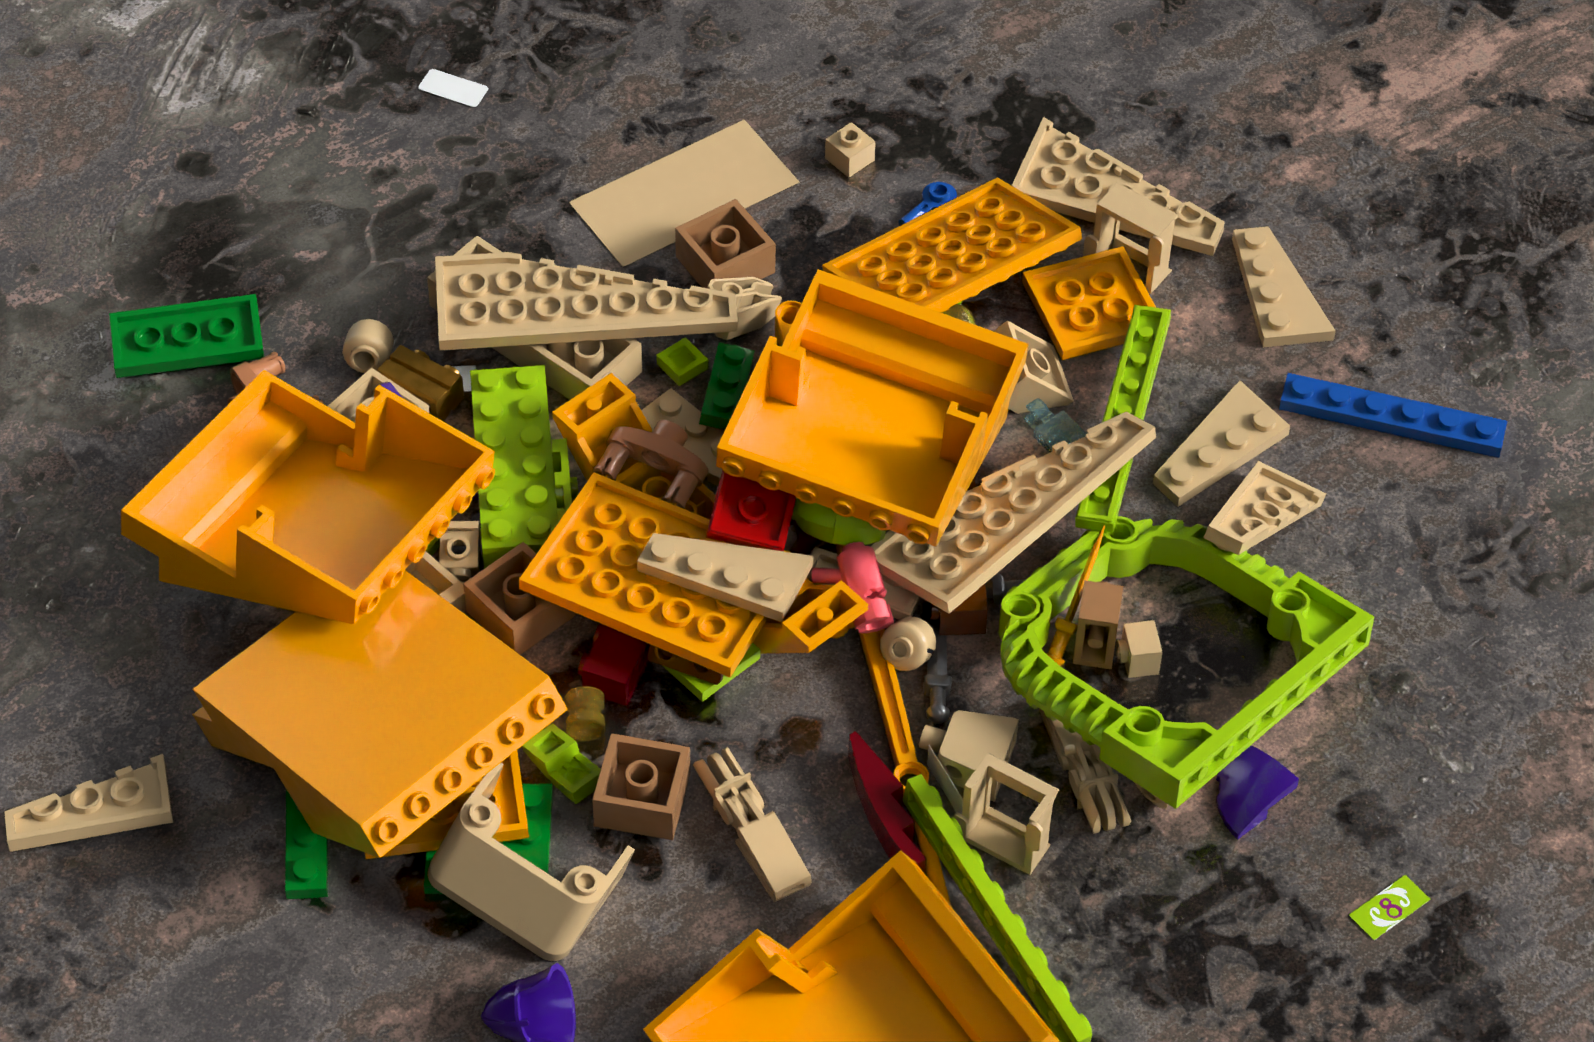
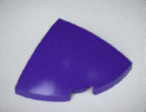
(1250, 788)

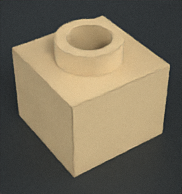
(850, 149)
(1140, 649)

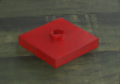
(750, 514)

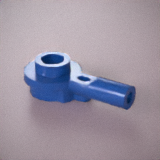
(933, 196)

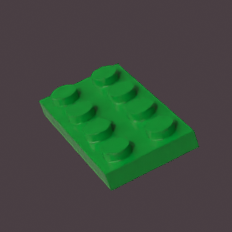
(186, 335)

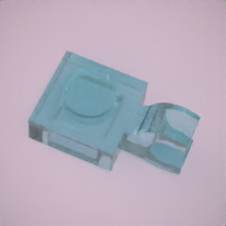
(1051, 428)

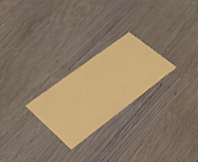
(645, 206)

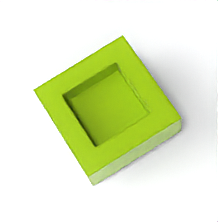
(682, 361)

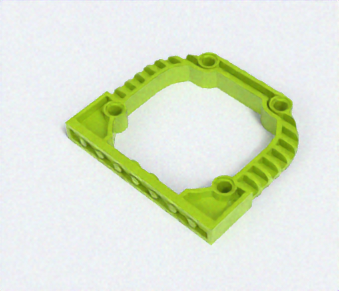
(1154, 753)

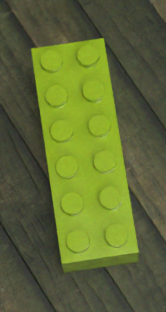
(515, 423)

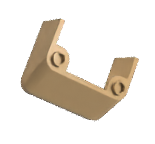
(509, 889)

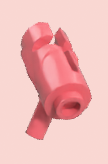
(862, 574)

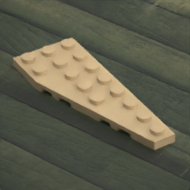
(525, 302)
(1010, 513)

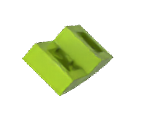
(562, 763)

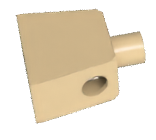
(968, 741)

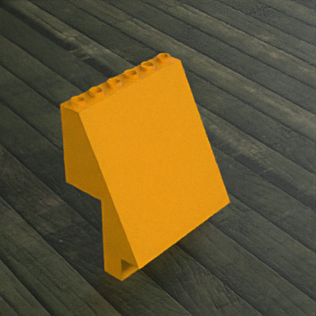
(873, 408)
(304, 503)
(379, 714)
(872, 970)

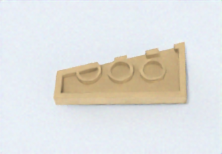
(116, 805)

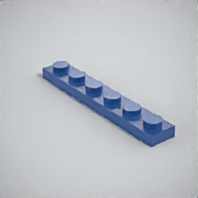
(1393, 415)

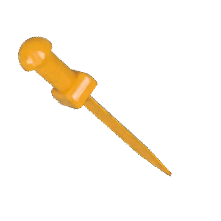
(1066, 626)

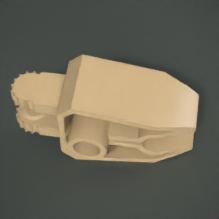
(753, 303)

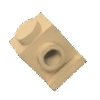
(461, 534)

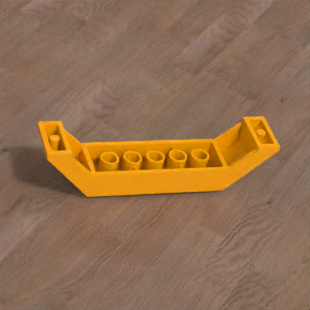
(607, 404)

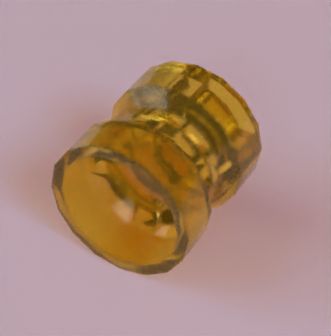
(585, 713)

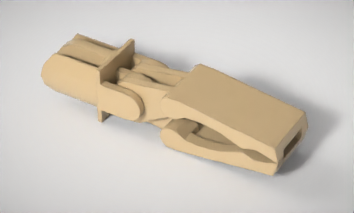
(1089, 777)
(761, 840)

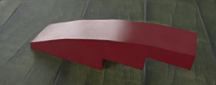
(882, 801)

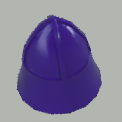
(534, 1008)

